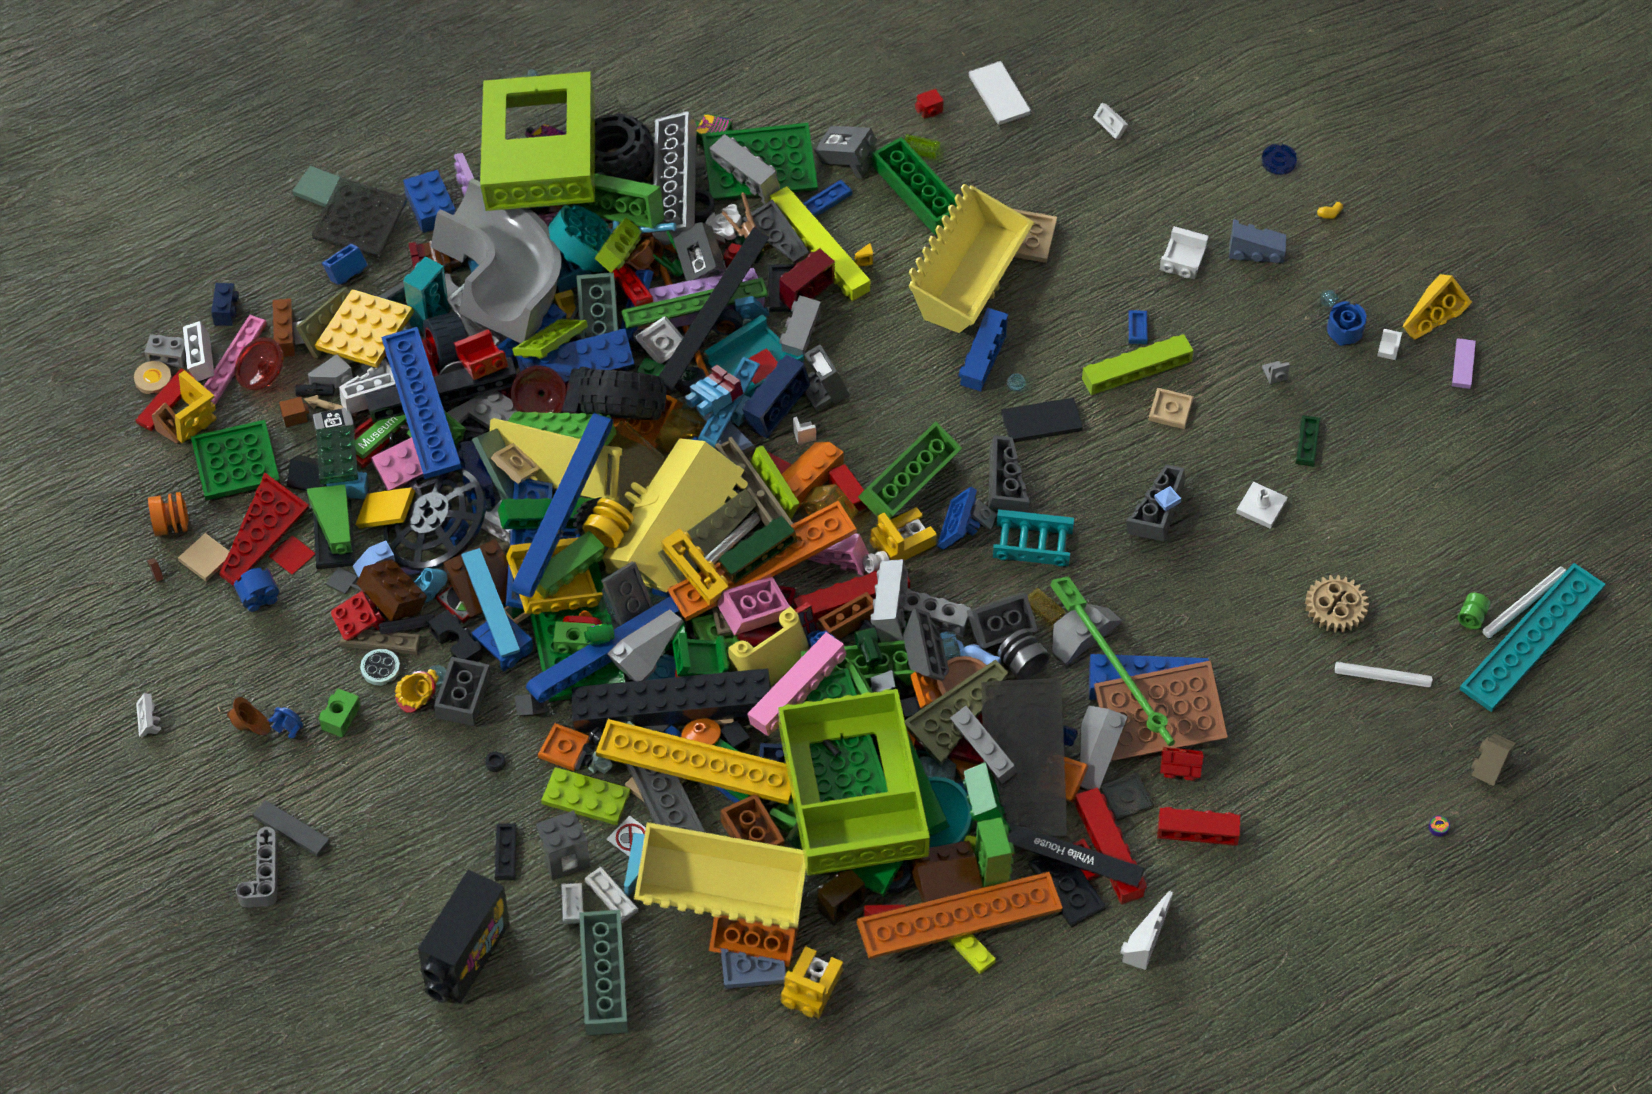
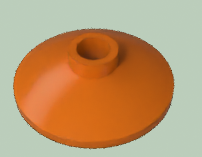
(703, 731)

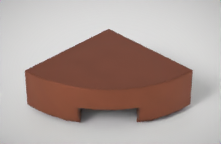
(155, 569)

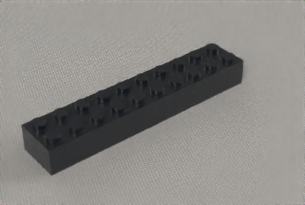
(669, 699)

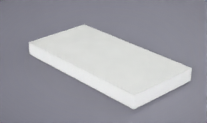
(999, 93)

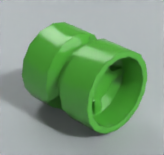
(1474, 610)

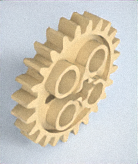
(1323, 594)

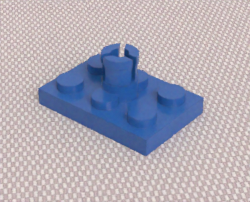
(959, 519)

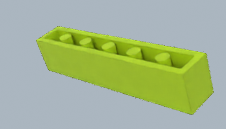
(1137, 364)

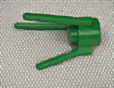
(675, 266)

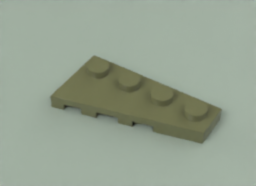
(316, 323)

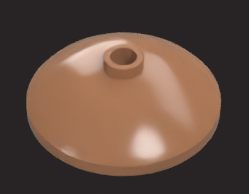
(959, 670)

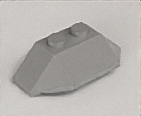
(1073, 637)

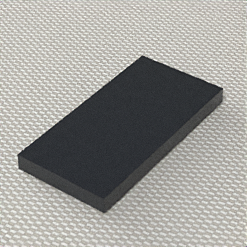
(1041, 420)
(323, 553)
(1073, 889)

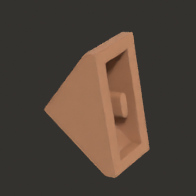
(165, 422)

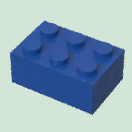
(426, 197)

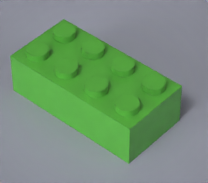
(993, 852)

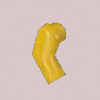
(1330, 212)

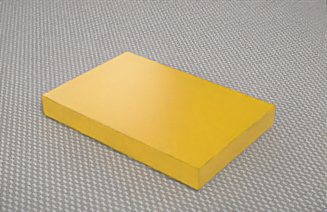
(385, 507)

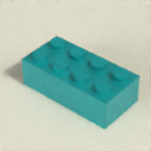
(426, 292)

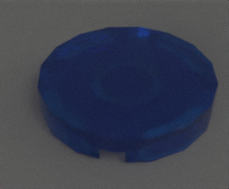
(1279, 159)

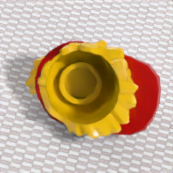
(416, 690)

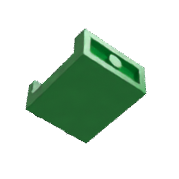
(699, 656)

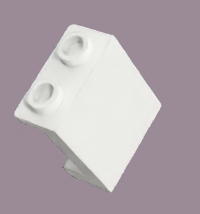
(1184, 253)

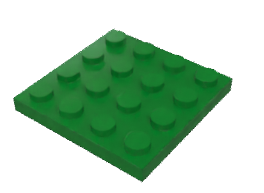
(234, 459)

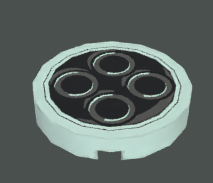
(380, 667)

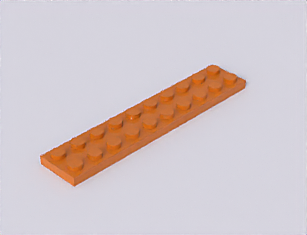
(813, 536)
(959, 915)

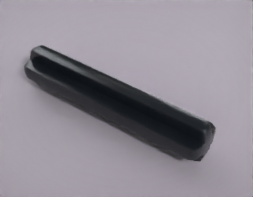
(405, 624)

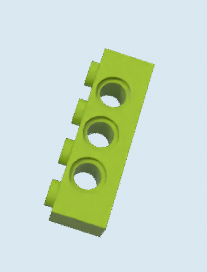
(619, 245)

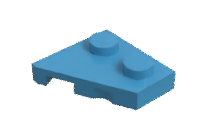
(750, 308)

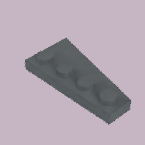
(782, 236)

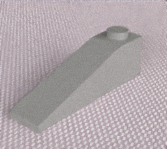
(640, 650)
(1098, 741)

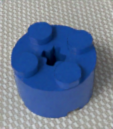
(1346, 323)
(257, 589)

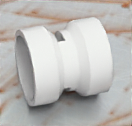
(872, 562)

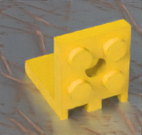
(198, 413)

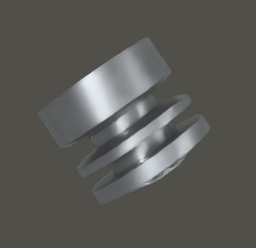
(1023, 654)

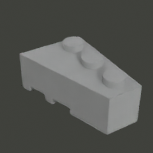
(800, 326)

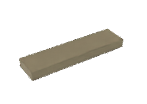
(393, 642)

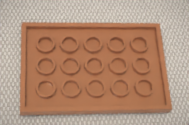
(1181, 693)

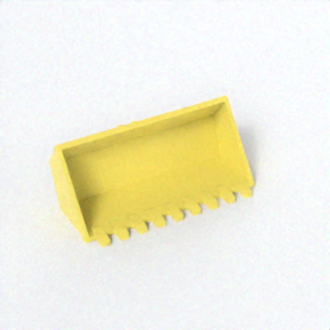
(967, 259)
(682, 494)
(721, 876)

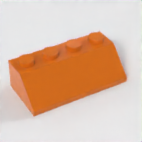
(812, 468)
(753, 938)

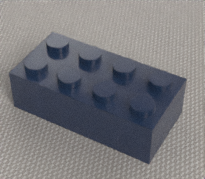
(776, 396)

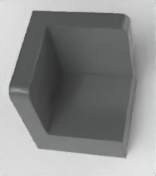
(528, 705)

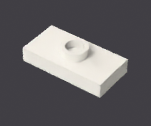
(572, 902)

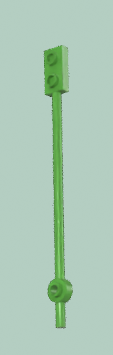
(1073, 601)

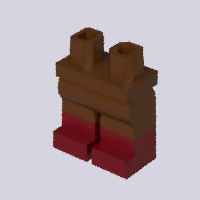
(419, 251)

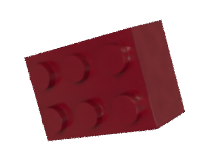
(807, 278)

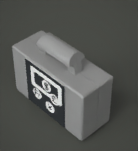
(333, 418)

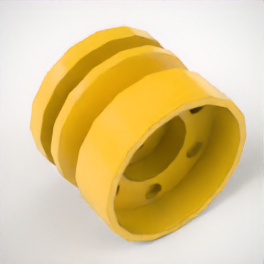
(608, 522)

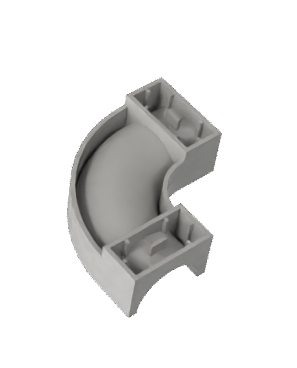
(515, 263)

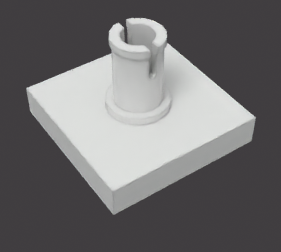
(660, 339)
(1261, 505)

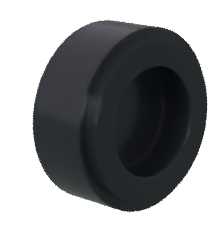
(495, 761)

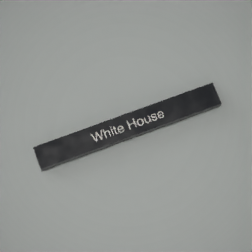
(1075, 855)

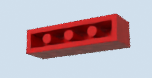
(1198, 826)

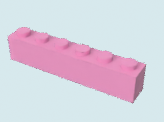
(797, 682)

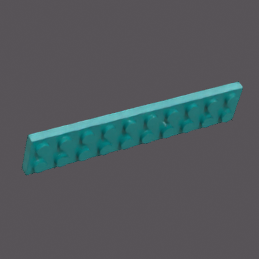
(1532, 637)

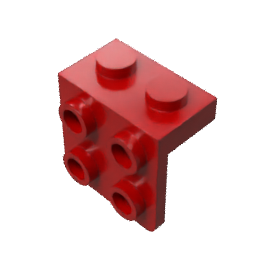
(356, 616)

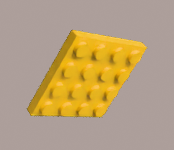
(360, 324)

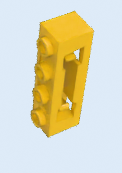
(676, 542)

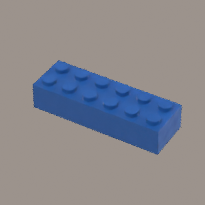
(600, 352)
(1102, 669)

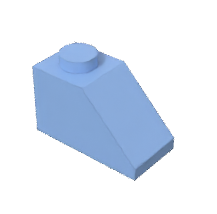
(374, 554)

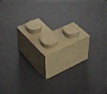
(1494, 756)

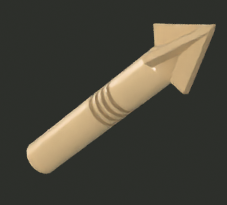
(314, 401)

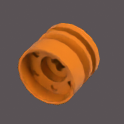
(168, 514)

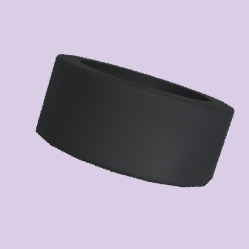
(705, 197)

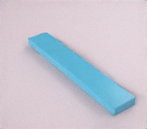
(490, 603)

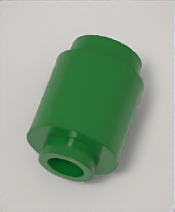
(599, 634)

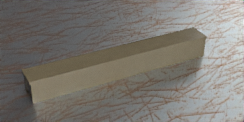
(767, 505)

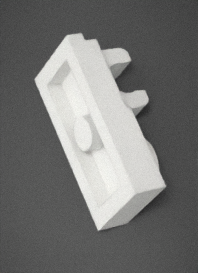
(1110, 121)
(145, 719)

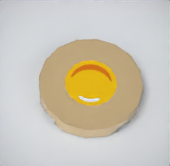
(152, 377)

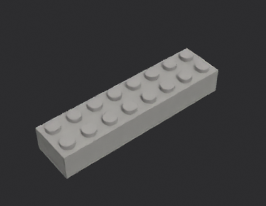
(675, 171)

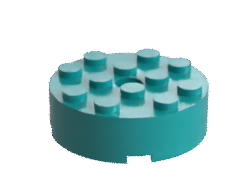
(579, 236)

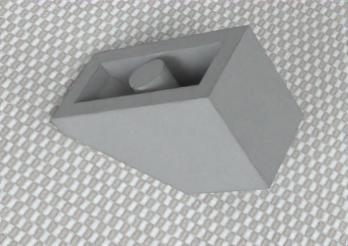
(333, 371)

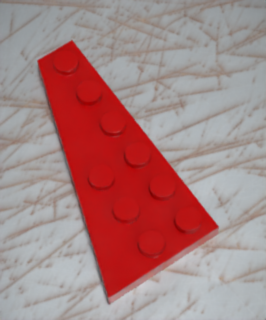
(266, 521)

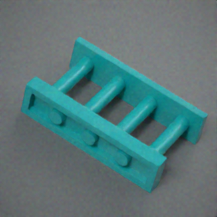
(1037, 522)

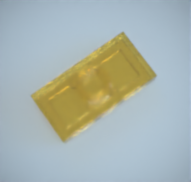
(1045, 606)

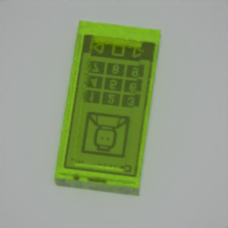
(923, 146)

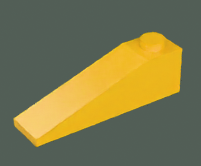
(1437, 305)

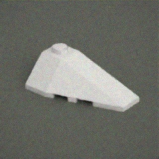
(1143, 939)

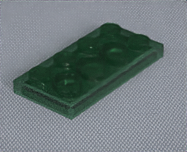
(337, 454)

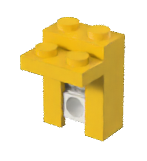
(898, 538)
(808, 994)

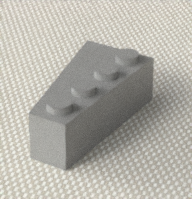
(746, 167)

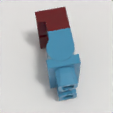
(714, 391)

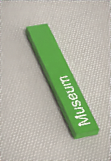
(377, 435)

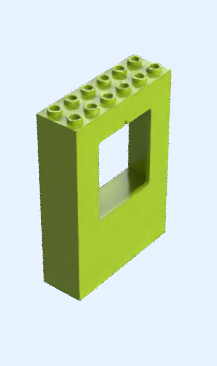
(538, 168)
(860, 828)

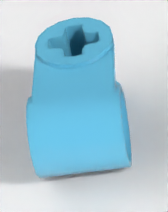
(431, 582)

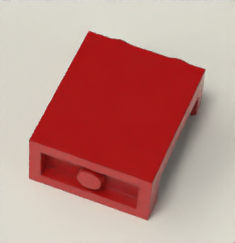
(480, 354)

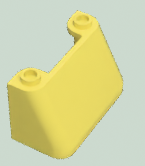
(776, 653)

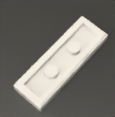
(611, 893)

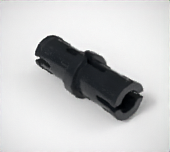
(301, 390)

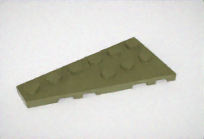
(933, 723)

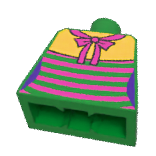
(711, 124)

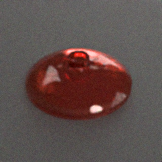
(259, 363)
(528, 384)

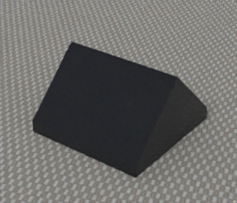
(304, 473)

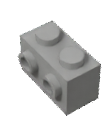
(166, 350)

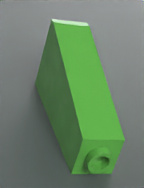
(332, 513)

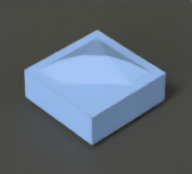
(1167, 498)

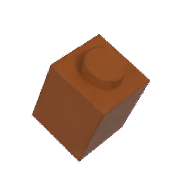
(294, 411)

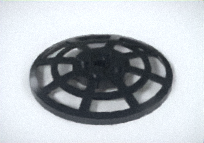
(438, 520)

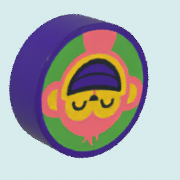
(1439, 826)

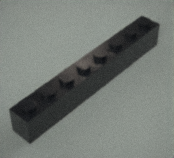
(450, 387)

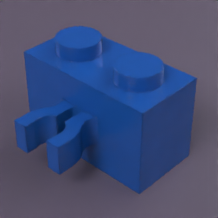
(345, 264)

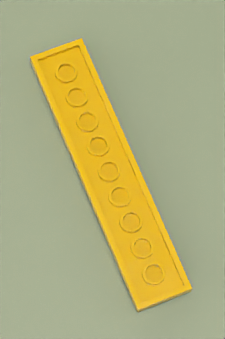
(695, 761)

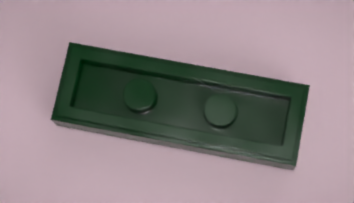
(1308, 440)

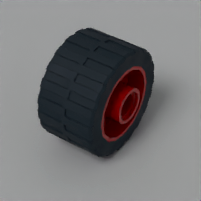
(440, 336)

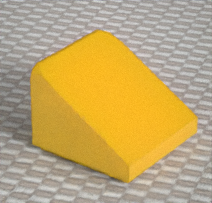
(864, 256)

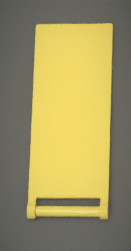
(553, 454)

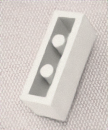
(198, 351)

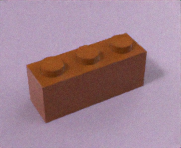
(283, 325)
(847, 617)

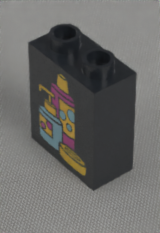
(463, 937)

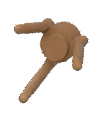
(747, 226)

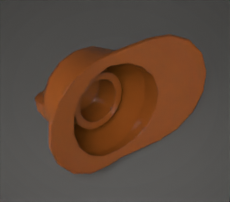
(641, 256)
(247, 717)

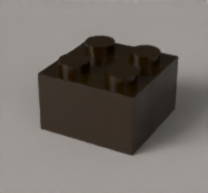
(840, 896)

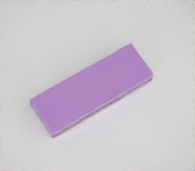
(1463, 363)

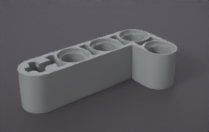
(264, 866)

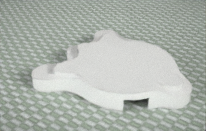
(721, 225)

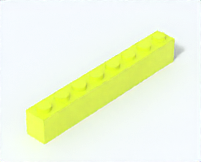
(814, 236)

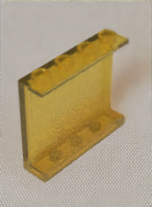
(637, 463)

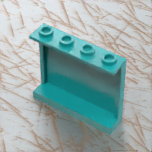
(745, 343)

